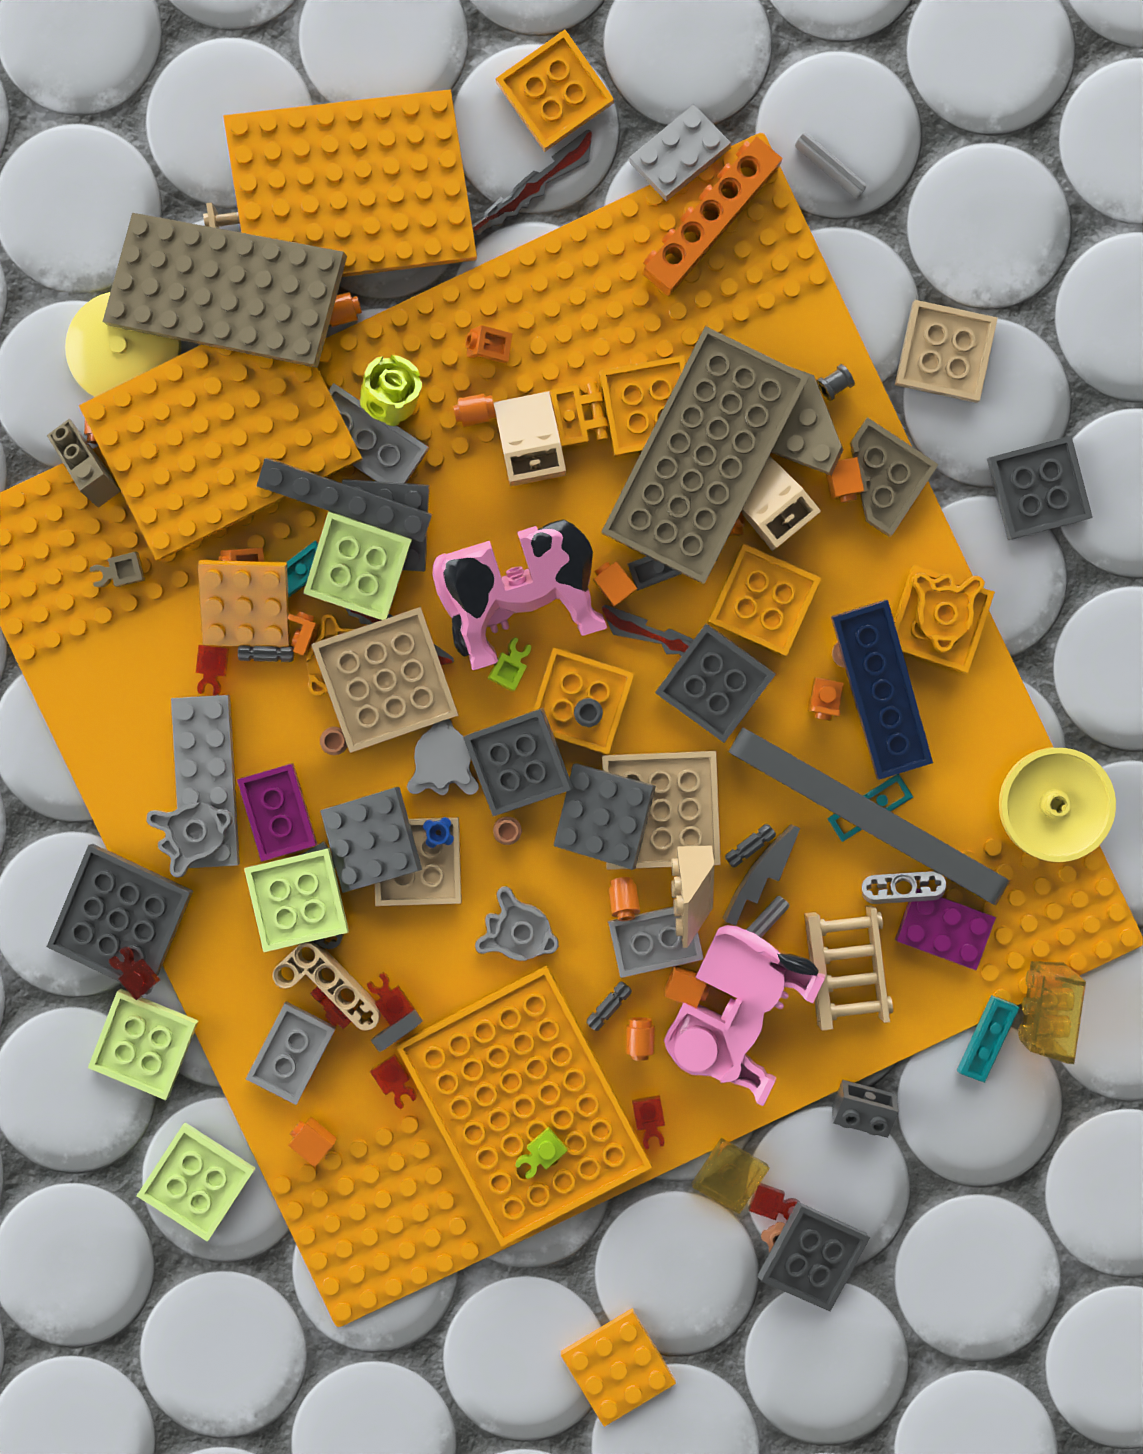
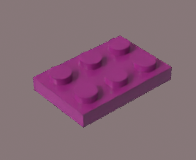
(277, 812)
(946, 930)

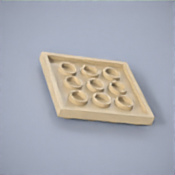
(384, 679)
(682, 806)

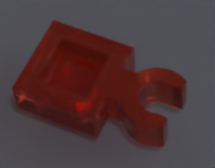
(212, 663)
(137, 976)
(392, 1002)
(334, 1014)
(391, 1077)
(649, 1116)
(770, 1201)

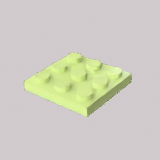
(357, 566)
(296, 900)
(143, 1044)
(196, 1181)

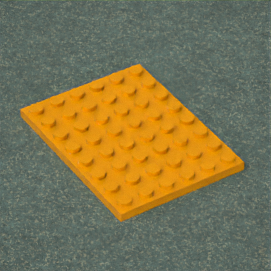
(356, 180)
(197, 434)
(503, 1078)

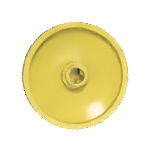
(109, 355)
(1057, 804)

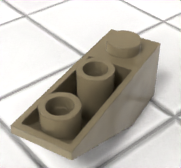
(83, 464)

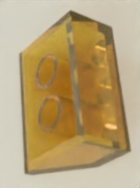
(1052, 1010)

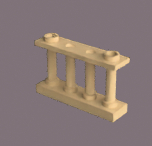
(820, 956)

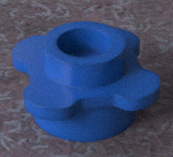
(434, 839)

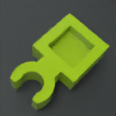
(509, 669)
(544, 1150)

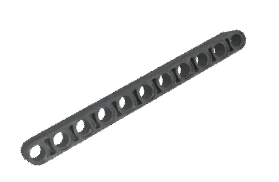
(869, 816)

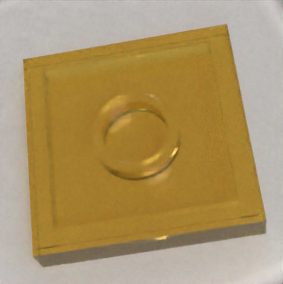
(730, 1175)

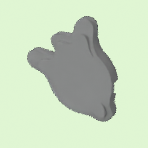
(442, 760)
(191, 833)
(518, 930)

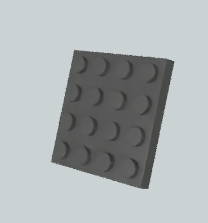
(115, 908)

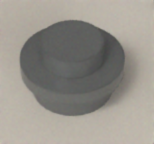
(588, 712)

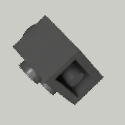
(865, 1108)

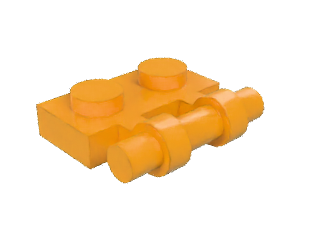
(570, 418)

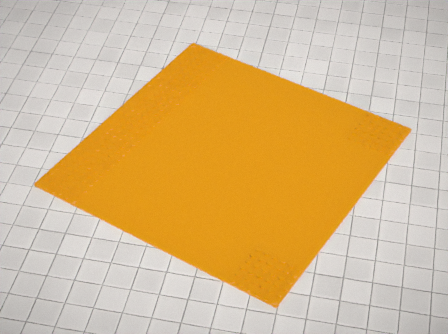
(104, 662)

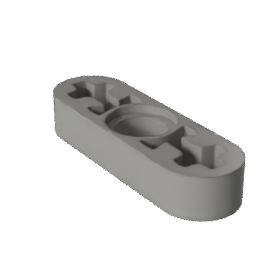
(924, 877)

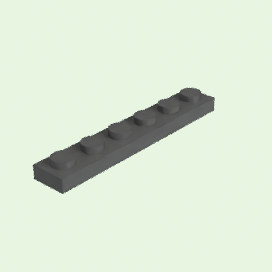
(344, 499)

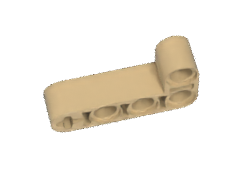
(331, 988)

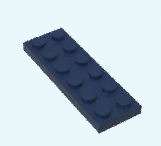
(882, 689)

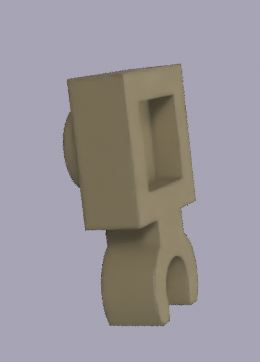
(123, 570)

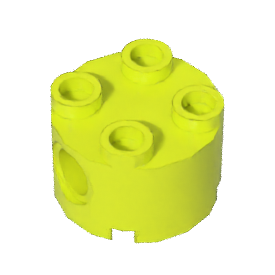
(390, 389)

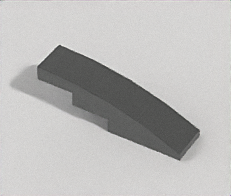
(769, 864)

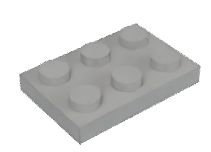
(680, 152)
(651, 943)
(291, 1053)

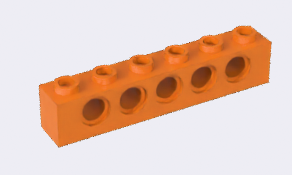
(753, 155)

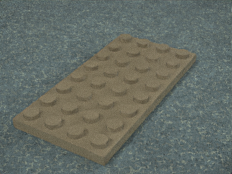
(225, 289)
(704, 455)

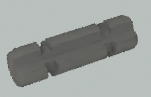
(266, 653)
(750, 845)
(609, 1006)

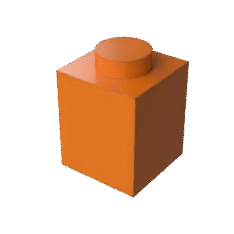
(845, 481)
(614, 583)
(685, 987)
(311, 1141)

